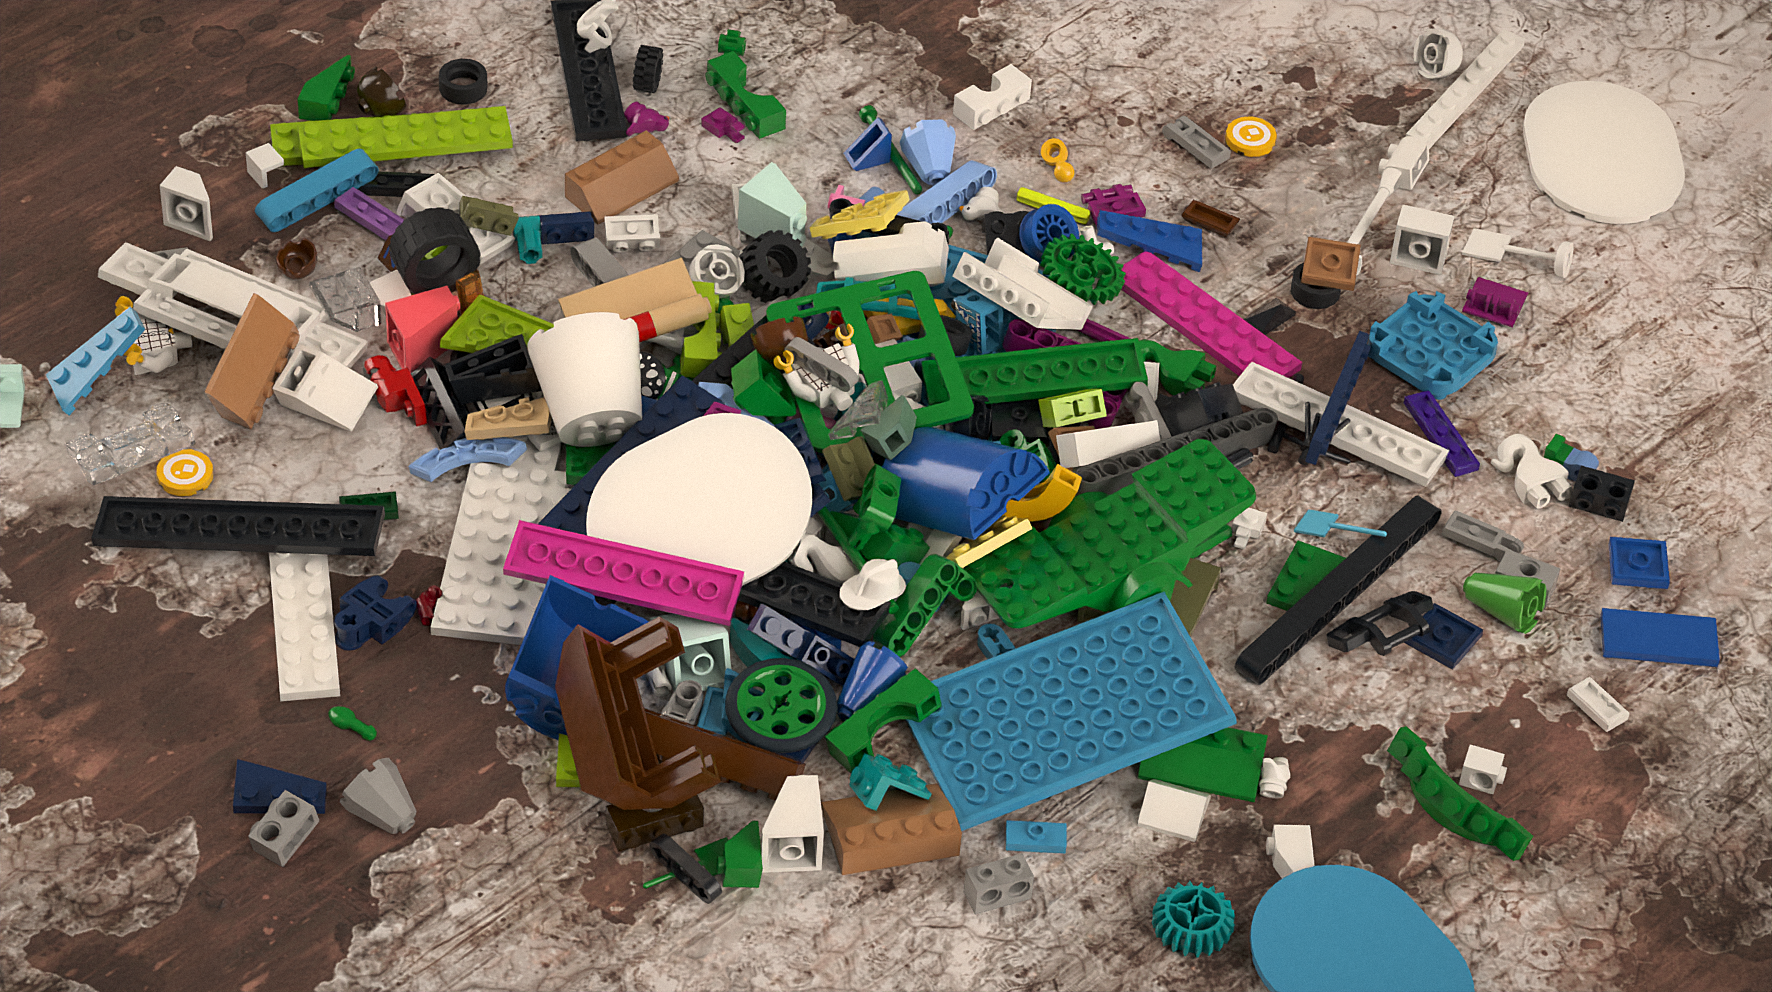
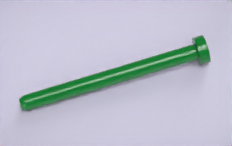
(868, 115)

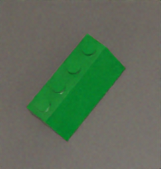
(1217, 764)

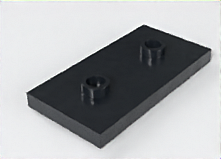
(1018, 415)

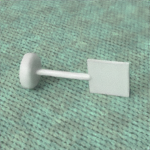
(1493, 245)

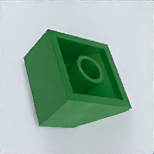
(761, 388)

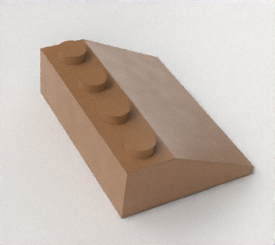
(252, 363)
(896, 834)

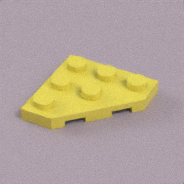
(854, 219)
(996, 535)

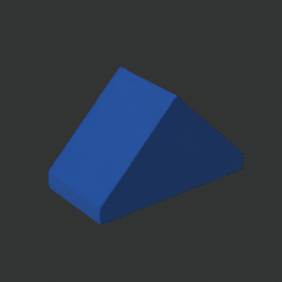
(871, 147)

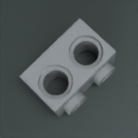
(289, 831)
(998, 883)

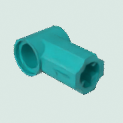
(528, 238)

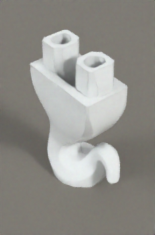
(1535, 475)
(828, 560)

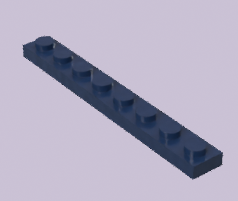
(1339, 398)

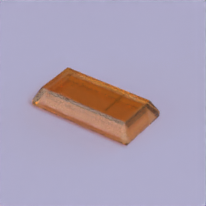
(468, 289)

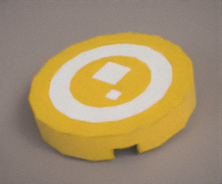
(1251, 136)
(184, 472)

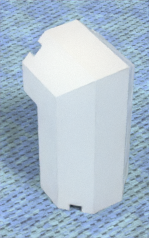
(913, 249)

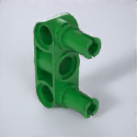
(876, 505)

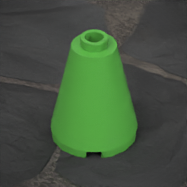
(1507, 598)

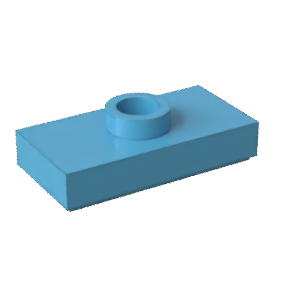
(1036, 836)

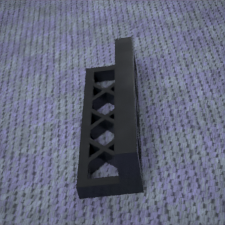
(445, 399)

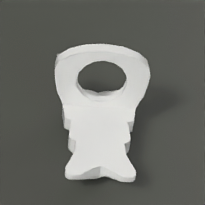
(595, 19)

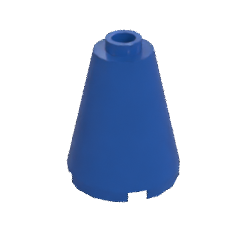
(870, 674)

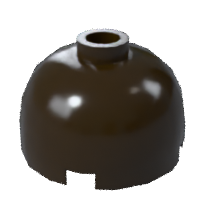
(379, 94)

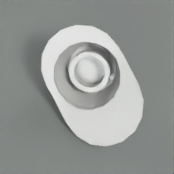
(873, 586)

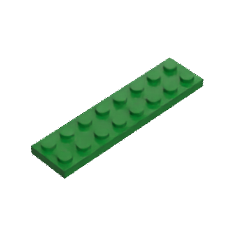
(1043, 371)

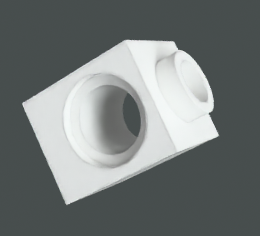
(1482, 769)

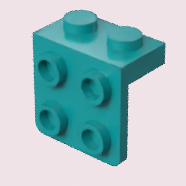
(875, 775)

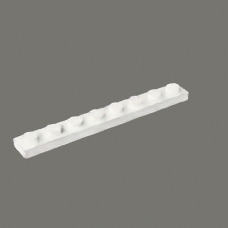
(1467, 87)

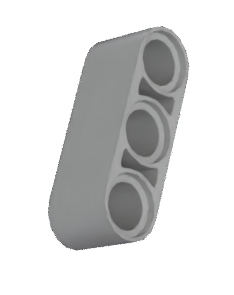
(596, 262)

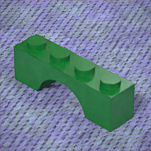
(760, 113)
(909, 698)

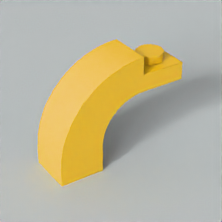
(1046, 498)

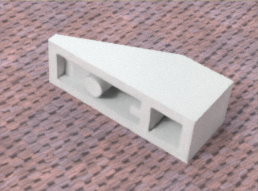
(1290, 848)

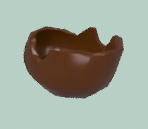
(297, 259)

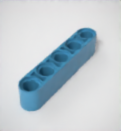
(316, 190)

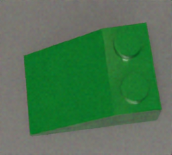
(896, 543)

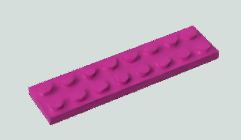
(1203, 318)
(625, 572)

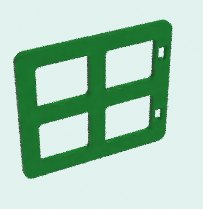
(874, 359)

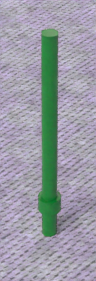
(852, 552)

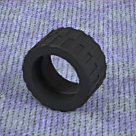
(424, 233)

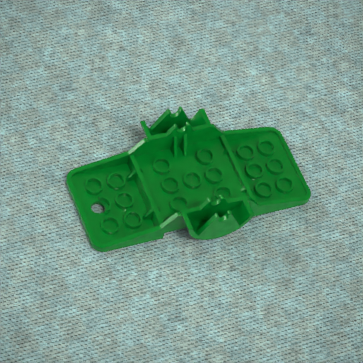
(1117, 545)

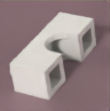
(979, 107)

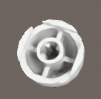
(1438, 53)
(720, 267)

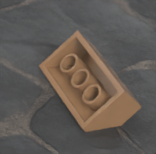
(620, 177)

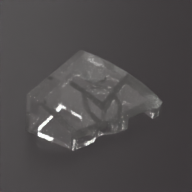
(863, 412)

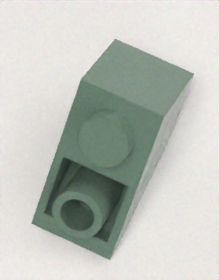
(893, 431)

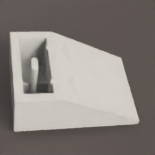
(323, 388)

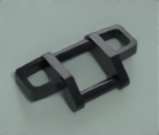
(1365, 630)

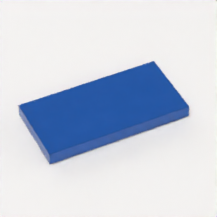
(1659, 637)

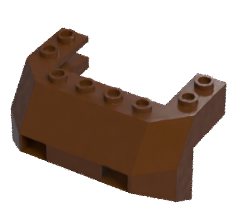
(610, 725)

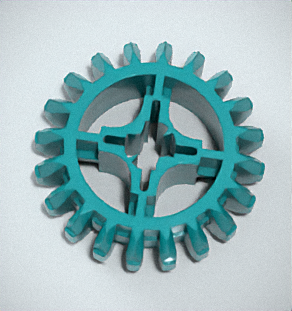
(1210, 927)

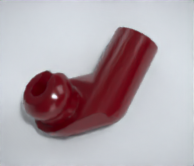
(426, 603)

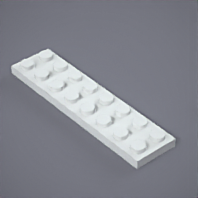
(1363, 436)
(304, 626)

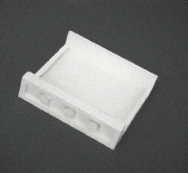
(1024, 293)

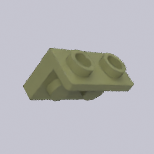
(488, 215)
(849, 466)

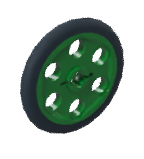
(799, 735)

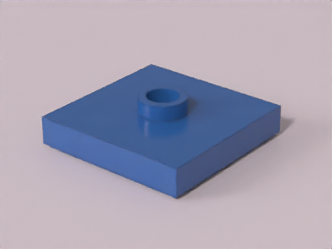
(1638, 562)

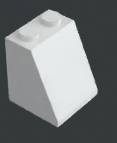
(794, 828)

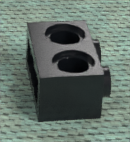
(1601, 493)

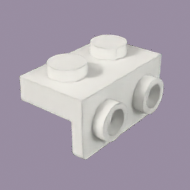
(632, 232)

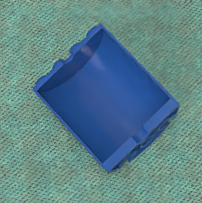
(960, 480)
(538, 659)

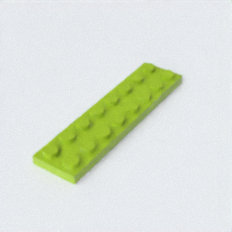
(407, 135)

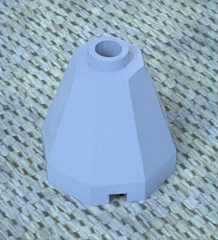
(929, 149)

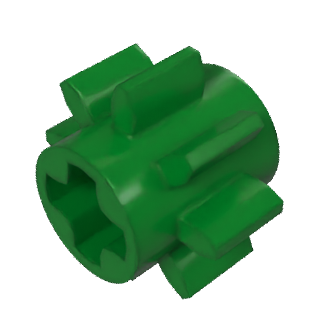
(732, 42)

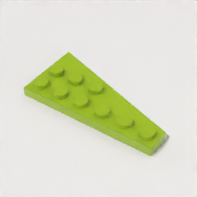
(489, 323)

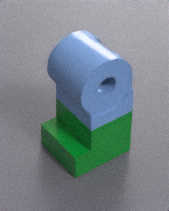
(1569, 456)

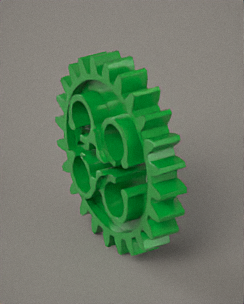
(1086, 264)

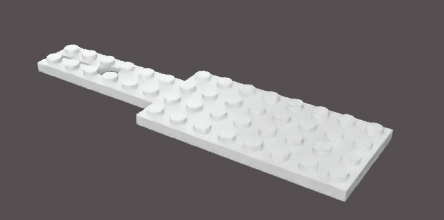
(476, 595)

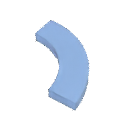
(496, 450)

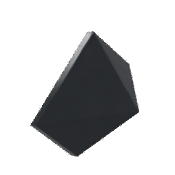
(1270, 316)

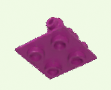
(1494, 302)

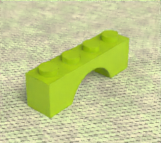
(701, 349)

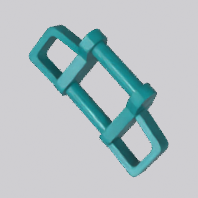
(878, 306)

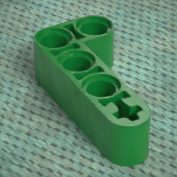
(921, 599)

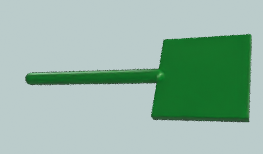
(707, 856)

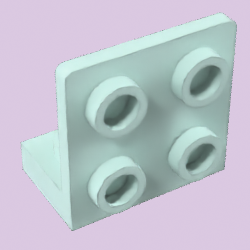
(11, 395)

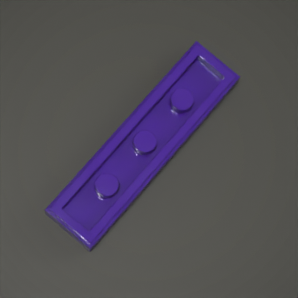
(1441, 432)

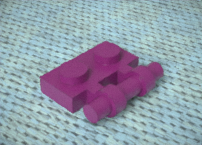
(1115, 199)

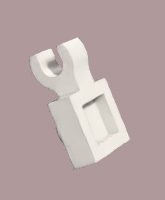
(1248, 525)

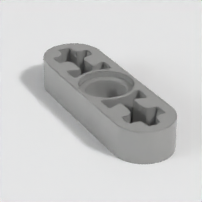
(822, 364)

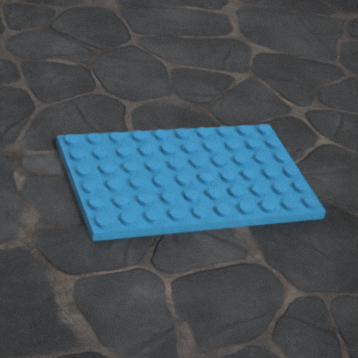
(1068, 710)

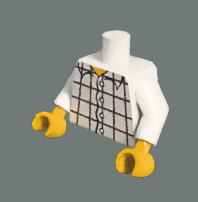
(155, 346)
(814, 389)

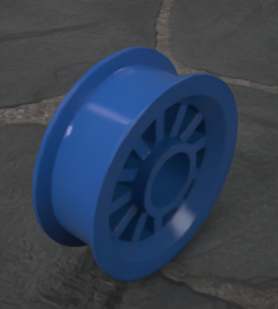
(1042, 226)

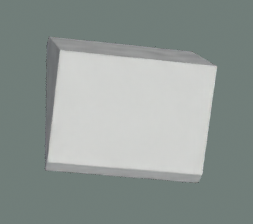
(1173, 810)

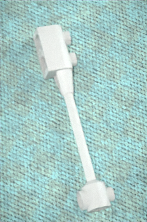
(1400, 171)

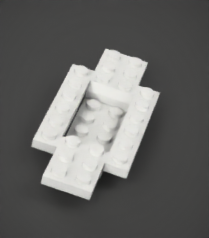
(221, 288)

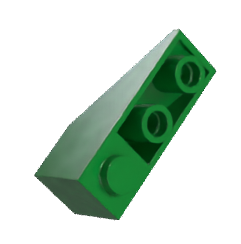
(323, 92)

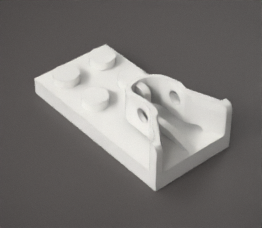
(441, 193)

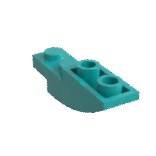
(753, 649)

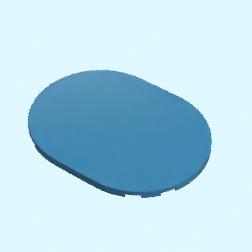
(1350, 934)

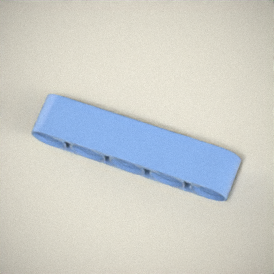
(950, 193)

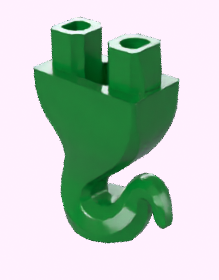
(1178, 369)

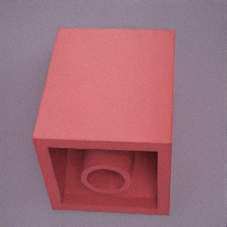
(418, 324)

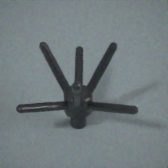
(1309, 435)

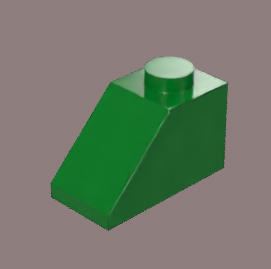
(742, 859)

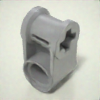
(685, 702)

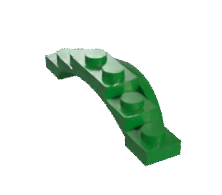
(1452, 804)

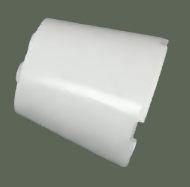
(590, 376)

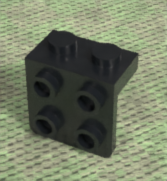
(1004, 227)

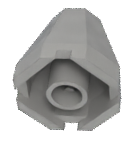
(381, 798)

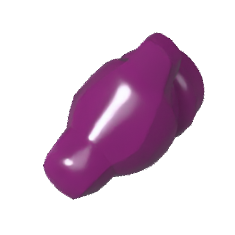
(644, 119)

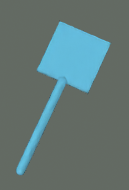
(1319, 523)

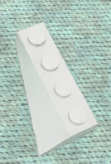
(1095, 445)

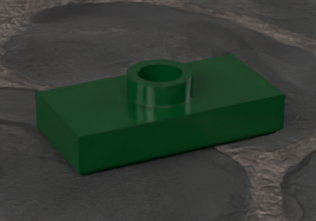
(385, 499)

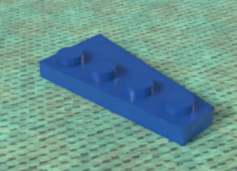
(1152, 236)

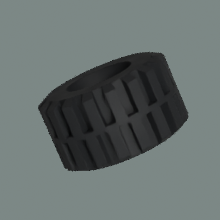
(788, 255)

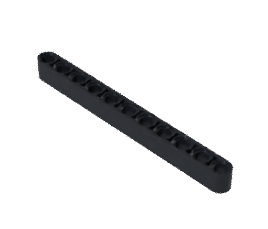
(1337, 590)

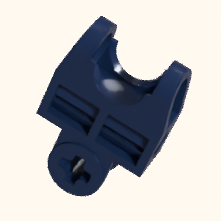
(369, 615)

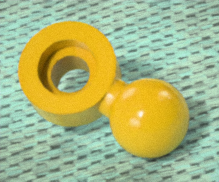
(1063, 171)

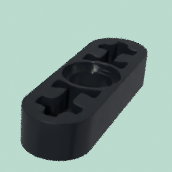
(685, 868)

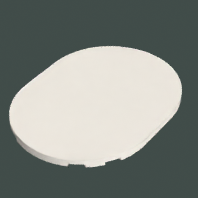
(1603, 152)
(708, 493)

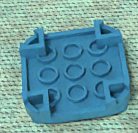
(1432, 345)

